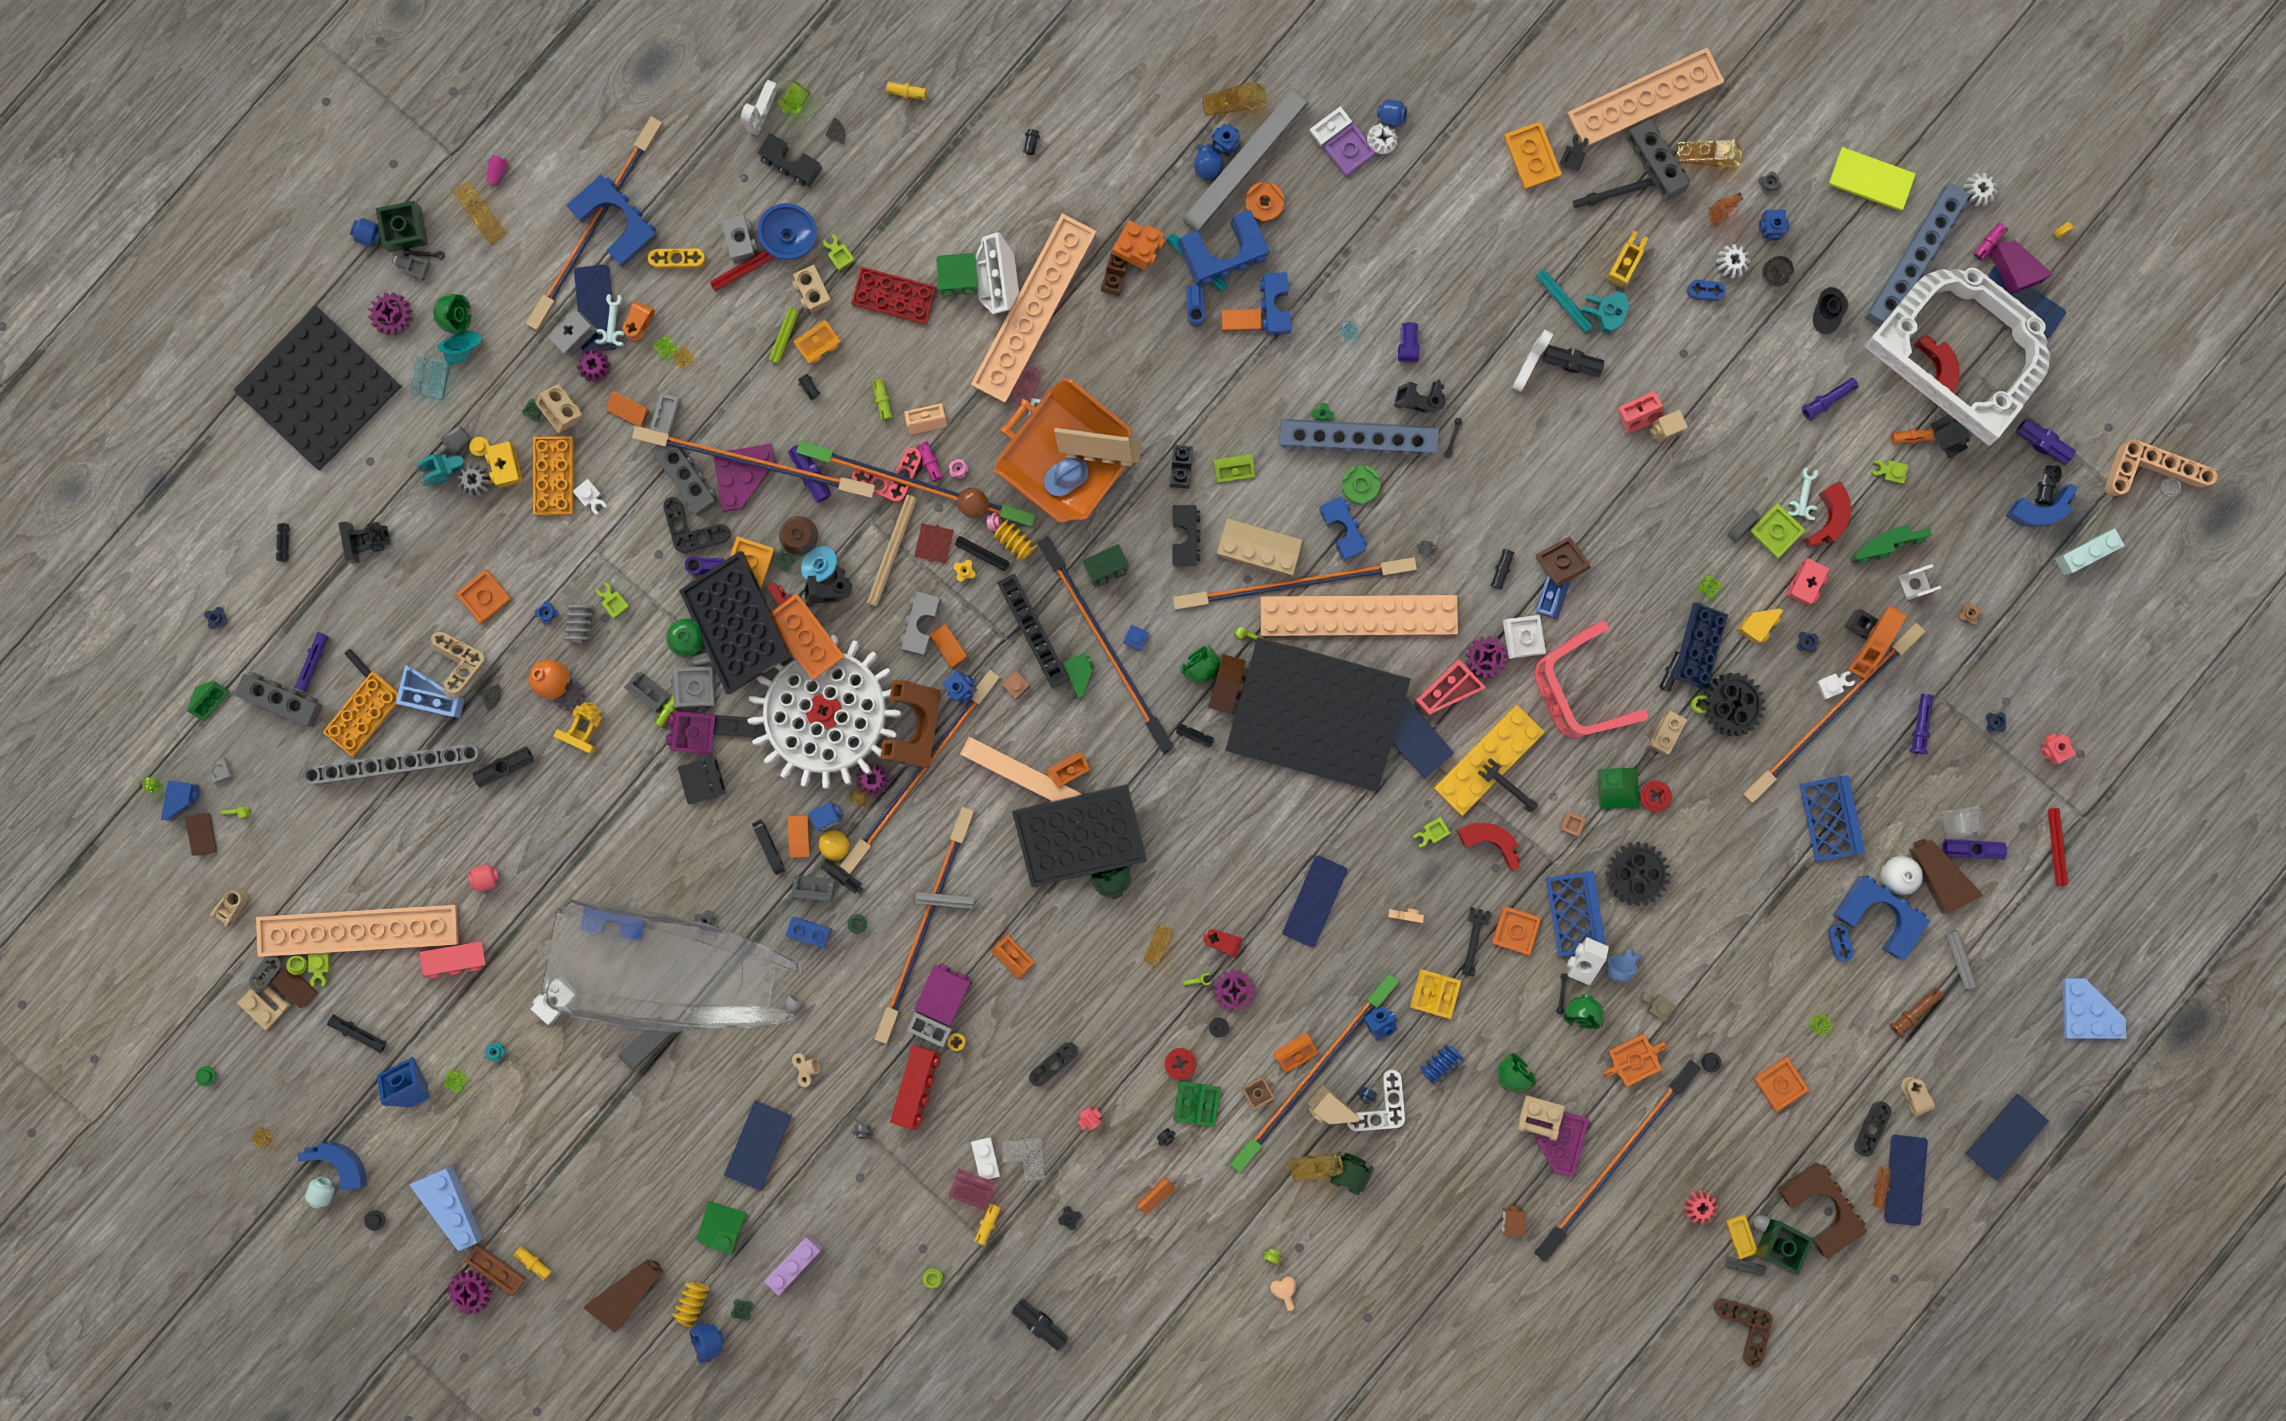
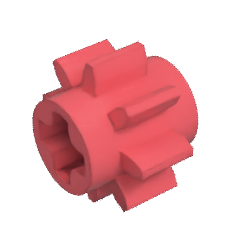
(1089, 1118)

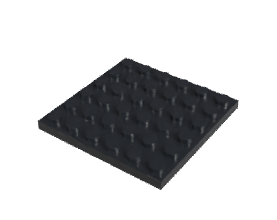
(317, 388)

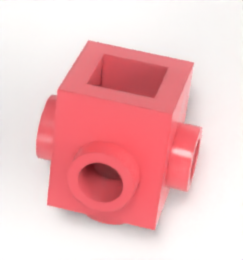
(2057, 748)

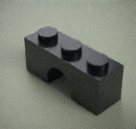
(803, 170)
(1186, 517)

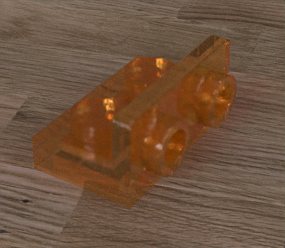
(1719, 211)

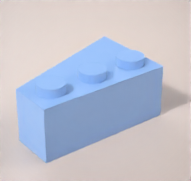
(426, 694)

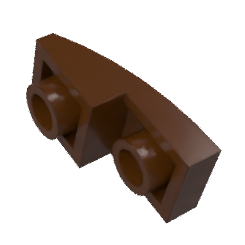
(1114, 275)

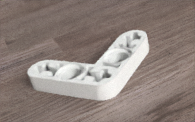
(754, 116)
(1537, 349)
(1385, 1114)

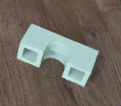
(2089, 552)

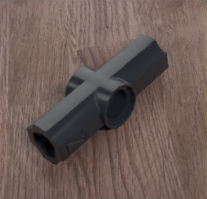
(1573, 360)
(492, 771)
(1040, 1324)

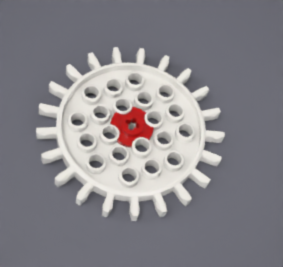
(844, 755)

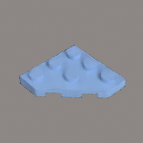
(2089, 1012)

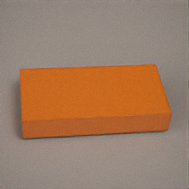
(1241, 320)

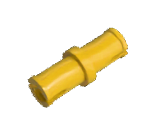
(906, 90)
(987, 1224)
(532, 1263)

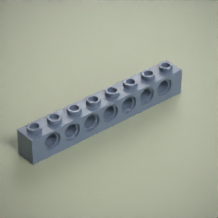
(1951, 196)
(1290, 426)

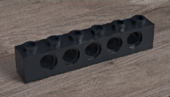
(1033, 631)

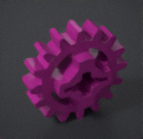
(397, 318)
(1480, 649)
(1242, 990)
(469, 1292)

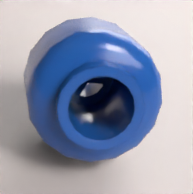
(1392, 112)
(365, 232)

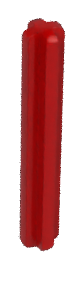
(741, 270)
(2057, 847)

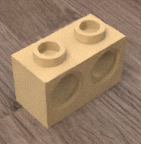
(816, 287)
(554, 410)
(1668, 426)
(1667, 733)

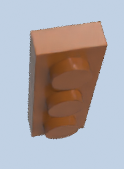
(495, 1269)

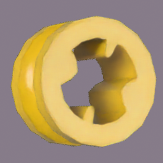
(952, 1037)

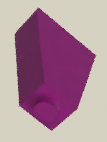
(2018, 267)

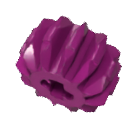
(599, 359)
(865, 779)

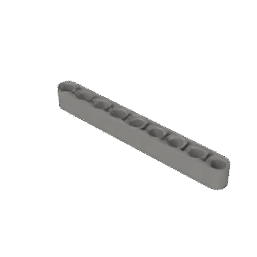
(1245, 161)
(383, 764)

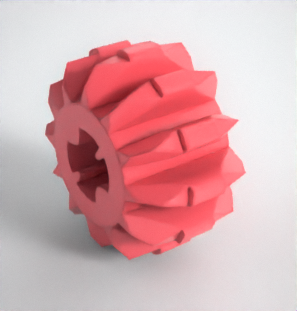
(1705, 1212)

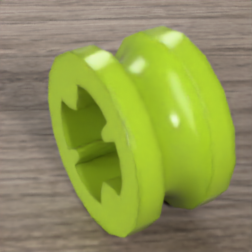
(1693, 704)

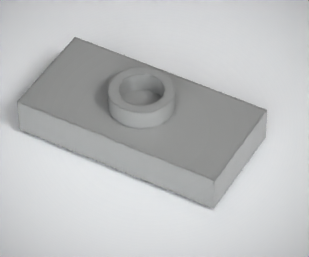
(665, 413)

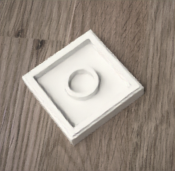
(1524, 636)

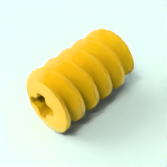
(1014, 541)
(691, 1303)

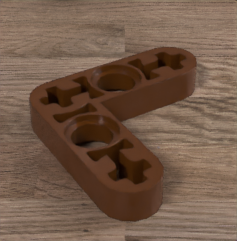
(1755, 1327)

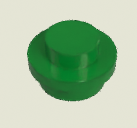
(205, 1076)

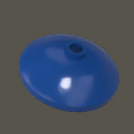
(791, 221)

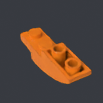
(1877, 642)

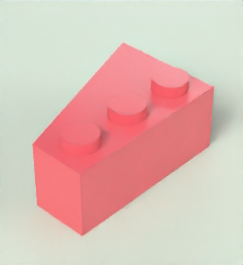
(1449, 688)
(452, 959)

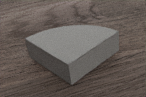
(221, 771)

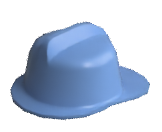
(1065, 476)

